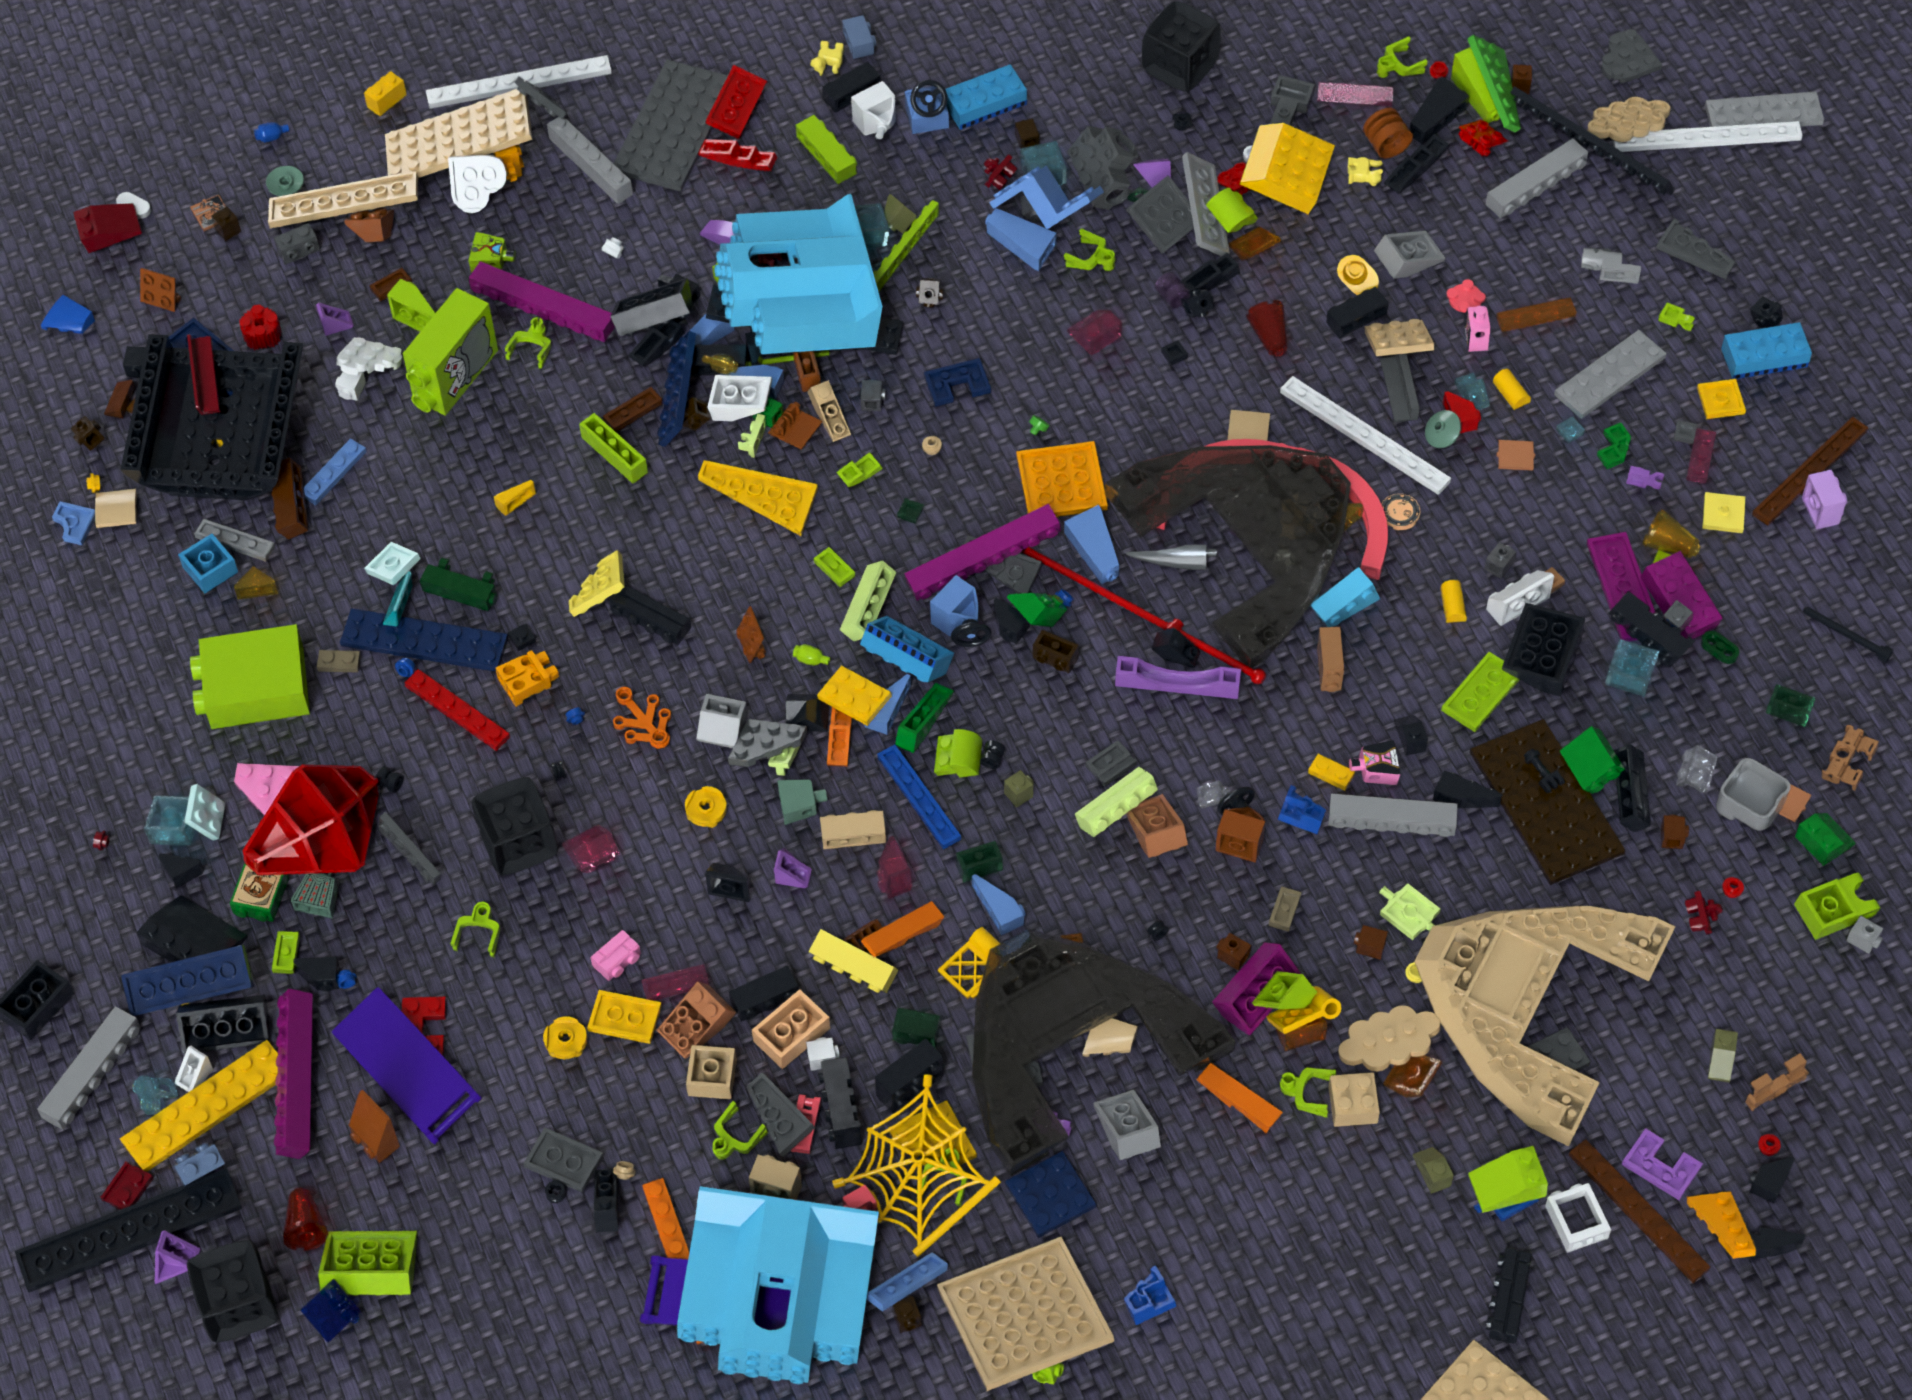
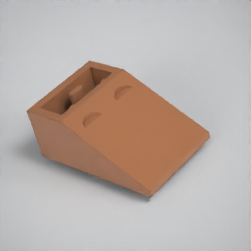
(696, 1019)

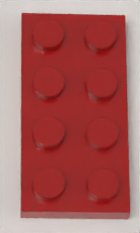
(736, 102)

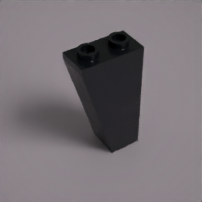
(1438, 110)

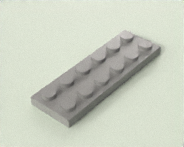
(1766, 109)
(1201, 187)
(1610, 374)

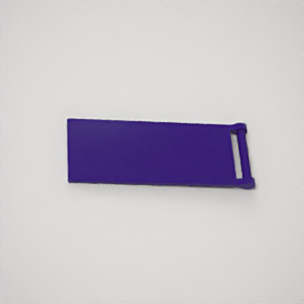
(405, 1063)
(770, 1308)

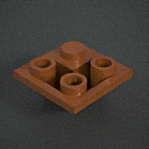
(372, 225)

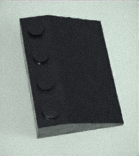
(1544, 648)
(187, 931)

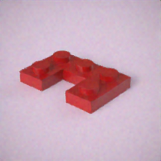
(426, 1008)

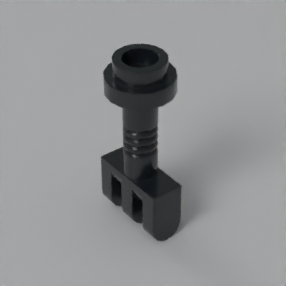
(1532, 757)

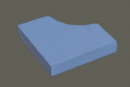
(75, 521)

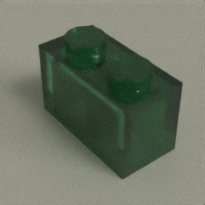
(1790, 705)
(979, 860)
(915, 1026)

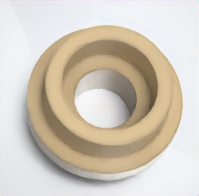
(931, 449)
(624, 1170)

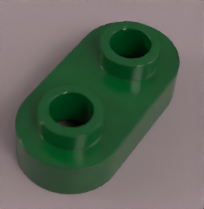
(1720, 648)

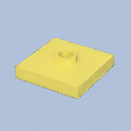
(1723, 512)

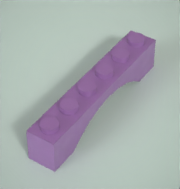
(1139, 674)

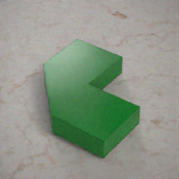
(1619, 440)

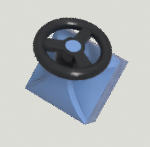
(927, 107)
(956, 611)

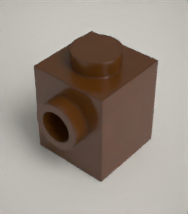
(1522, 77)
(1673, 832)
(1370, 942)
(1233, 951)

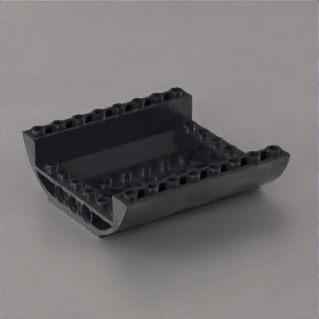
(173, 443)

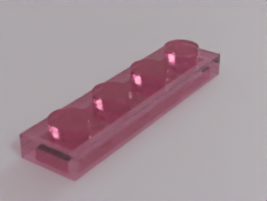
(1355, 93)

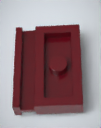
(127, 1186)

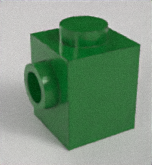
(772, 412)

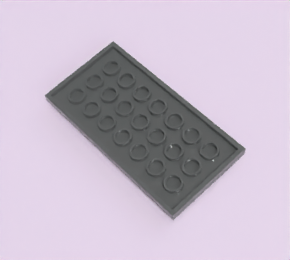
(671, 126)

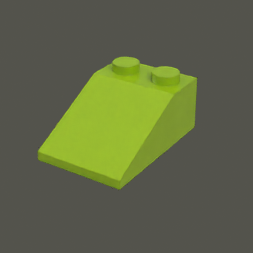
(409, 305)
(1509, 1180)

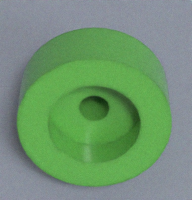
(1038, 424)

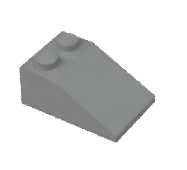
(1408, 253)
(1128, 1124)

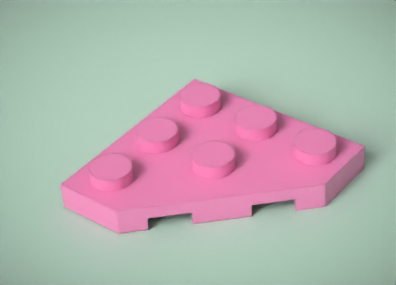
(261, 782)

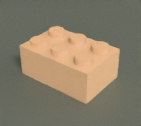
(789, 1028)

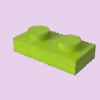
(834, 567)
(285, 951)

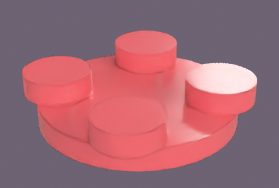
(1465, 296)

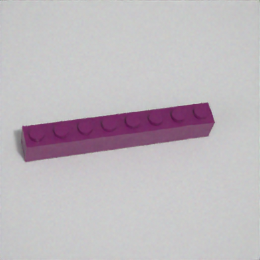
(541, 301)
(983, 552)
(294, 1074)

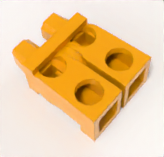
(526, 676)

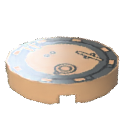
(1401, 511)

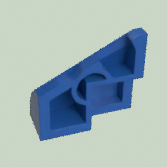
(1149, 1298)

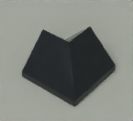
(807, 711)
(727, 882)

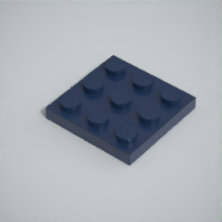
(1050, 1194)

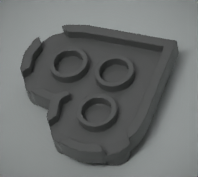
(1628, 57)

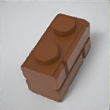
(806, 369)

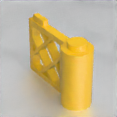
(980, 945)
(1321, 1005)

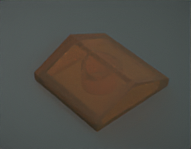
(1253, 243)
(1412, 1077)

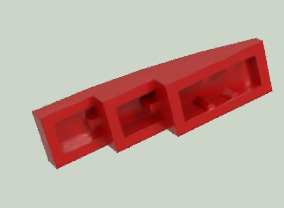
(739, 156)

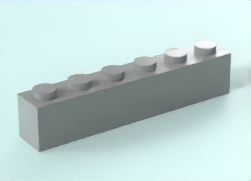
(590, 159)
(1536, 178)
(1392, 815)
(89, 1068)

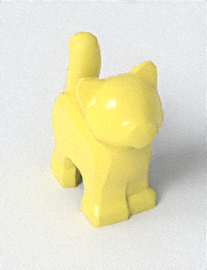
(828, 56)
(1360, 171)

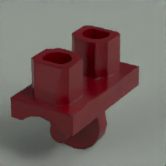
(996, 178)
(1698, 904)

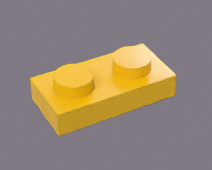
(1331, 772)

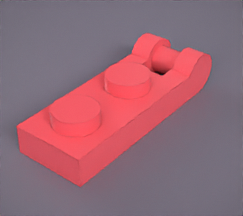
(805, 1145)

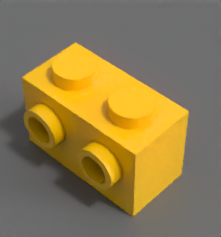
(385, 93)

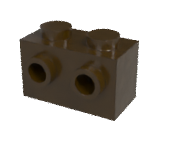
(1055, 651)

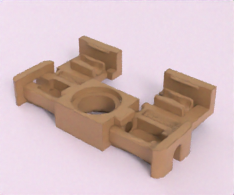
(1839, 766)
(1768, 1089)

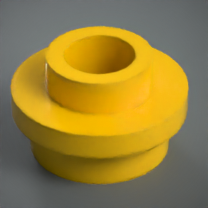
(93, 482)

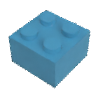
(208, 563)

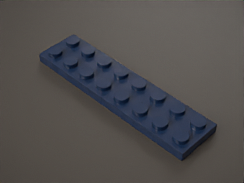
(425, 640)

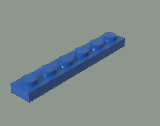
(919, 796)

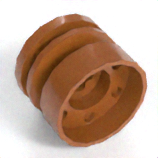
(1387, 133)

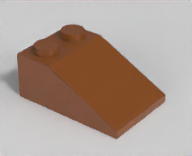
(372, 1129)

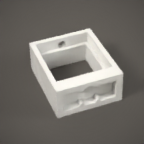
(1585, 1237)

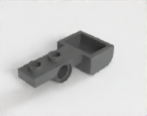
(1290, 97)

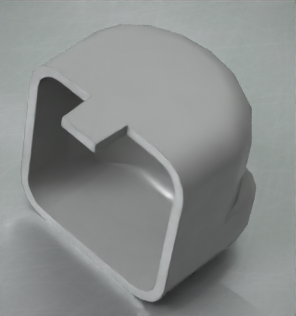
(1753, 795)

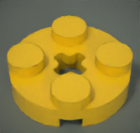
(707, 817)
(570, 1048)

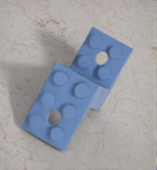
(1045, 196)

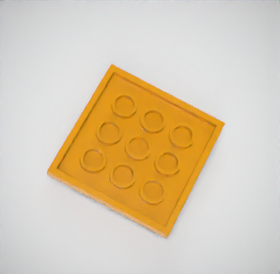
(1062, 477)

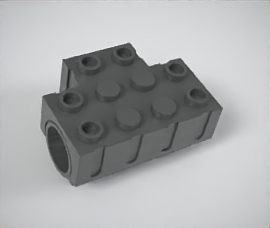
(1103, 163)

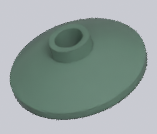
(284, 180)
(1447, 433)

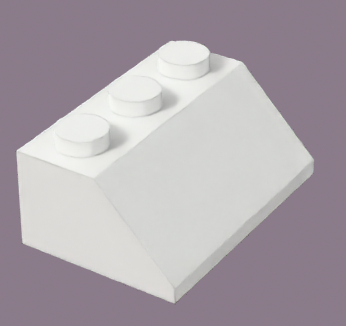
(1510, 602)

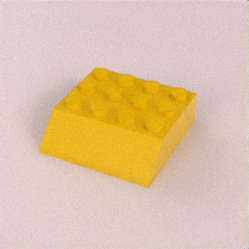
(1287, 165)

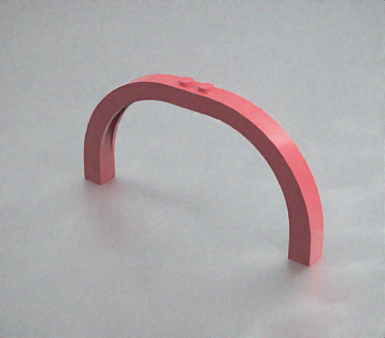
(1360, 492)

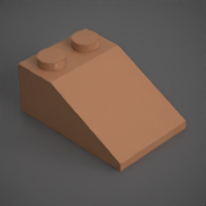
(1157, 826)

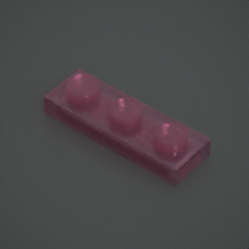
(1701, 456)
(674, 982)

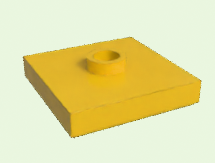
(1721, 399)

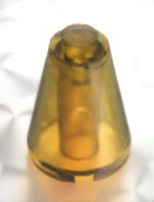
(1670, 536)

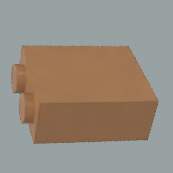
(1330, 659)

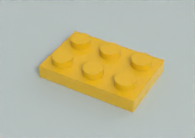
(854, 695)
(624, 1016)

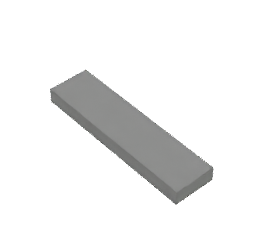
(236, 540)

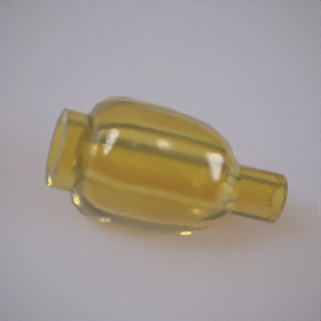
(721, 363)

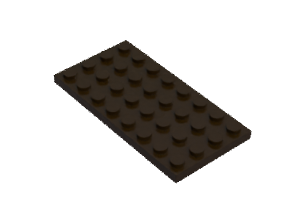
(1559, 828)

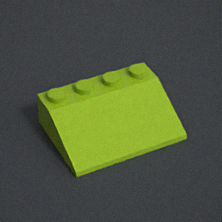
(369, 1262)

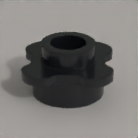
(1182, 121)

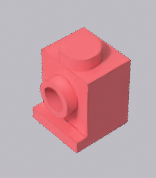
(860, 1199)

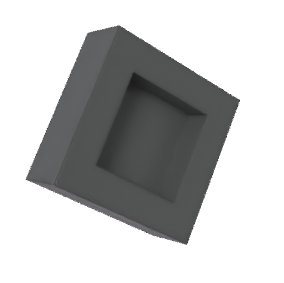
(1685, 432)

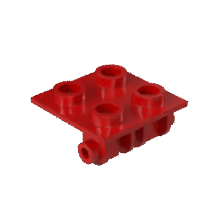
(1481, 136)
(1232, 178)

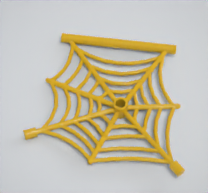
(957, 1215)

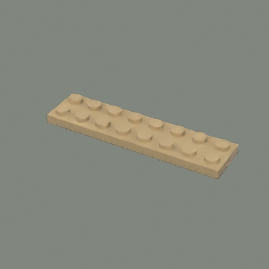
(343, 199)

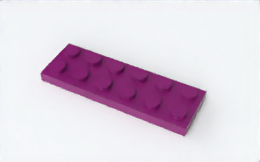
(1618, 572)

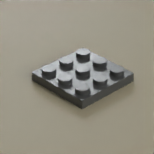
(1163, 214)

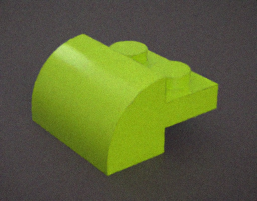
(1231, 210)
(958, 754)

